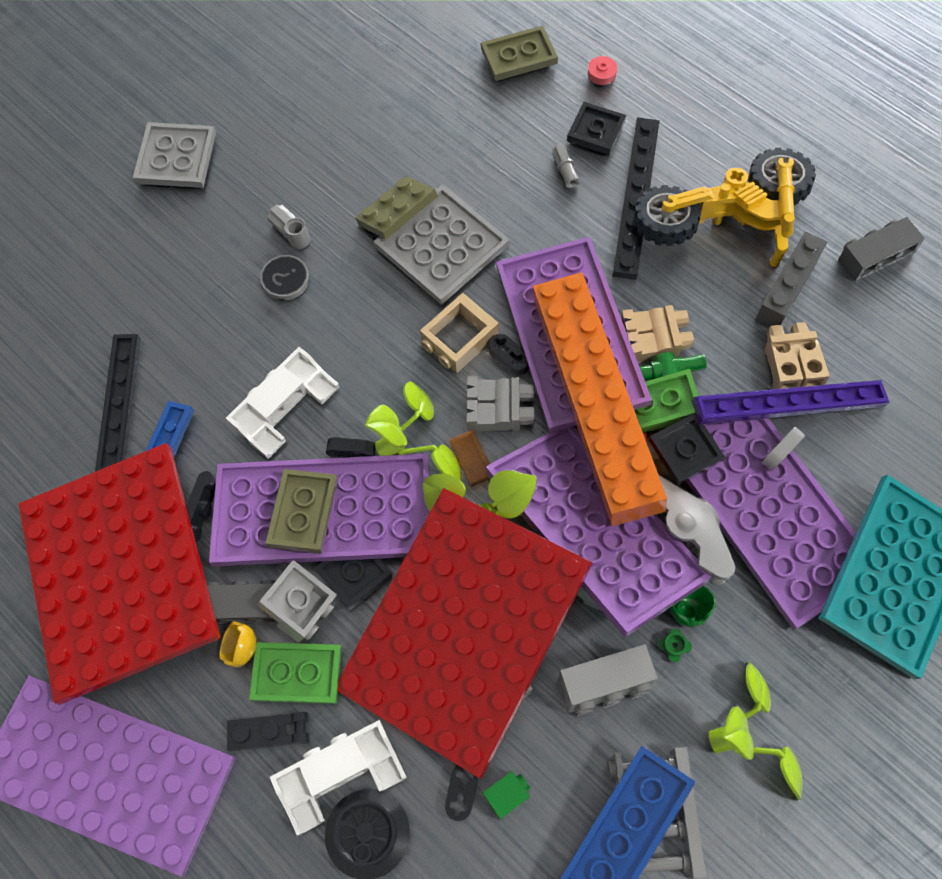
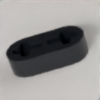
(505, 357)
(349, 447)
(453, 792)

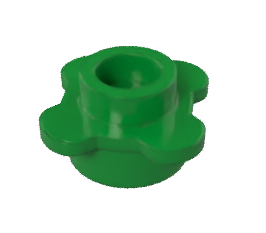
(674, 637)

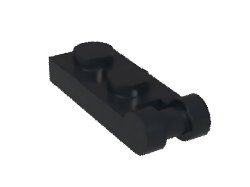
(200, 502)
(266, 731)

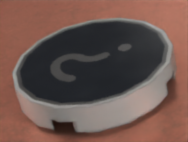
(284, 277)

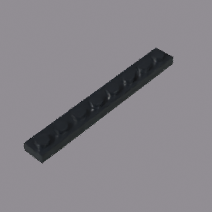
(638, 181)

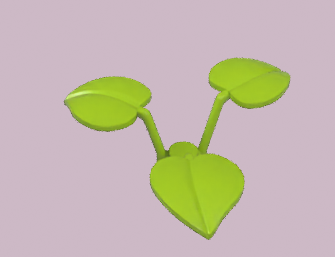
(393, 441)
(508, 490)
(737, 737)

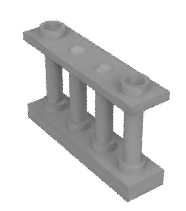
(685, 828)

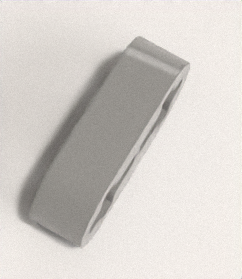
(783, 448)

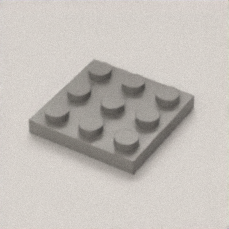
(174, 155)

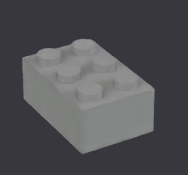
(607, 680)

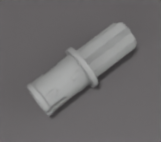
(565, 166)

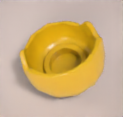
(237, 645)

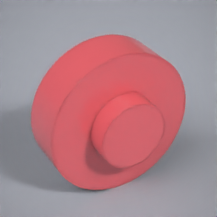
(602, 70)

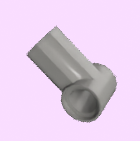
(290, 226)

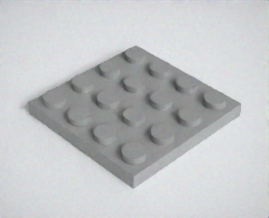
(443, 245)

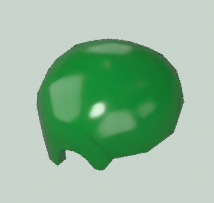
(695, 608)

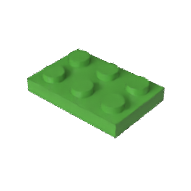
(670, 401)
(295, 673)

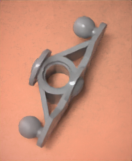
(697, 527)

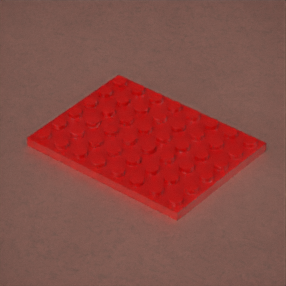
(116, 574)
(463, 630)

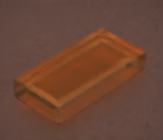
(471, 457)

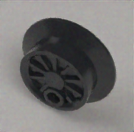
(367, 834)

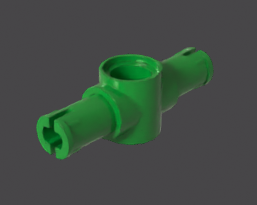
(667, 364)

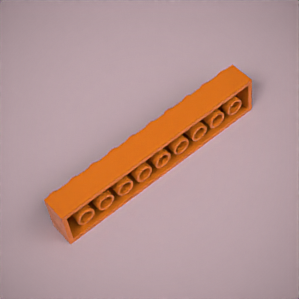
(599, 401)

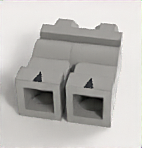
(496, 404)

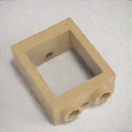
(472, 313)

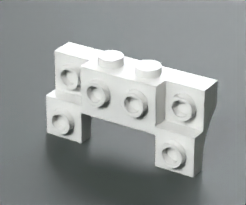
(276, 397)
(333, 767)

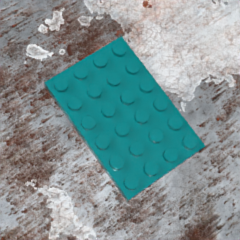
(892, 580)

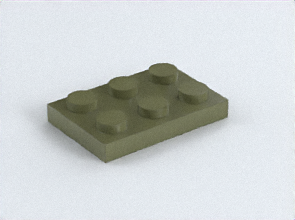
(519, 53)
(396, 207)
(302, 511)

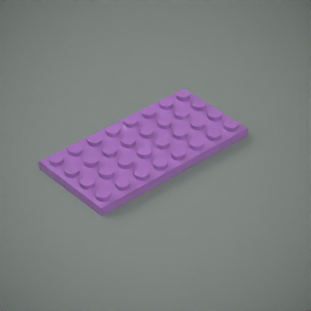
(519, 277)
(372, 515)
(775, 518)
(635, 564)
(109, 776)

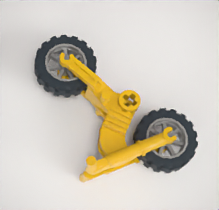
(759, 203)

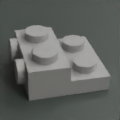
(297, 602)

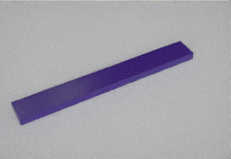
(789, 401)

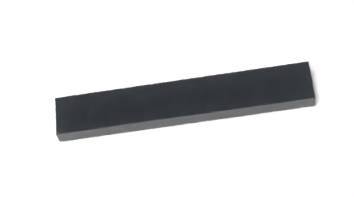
(118, 400)

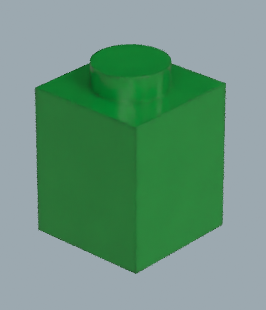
(507, 794)

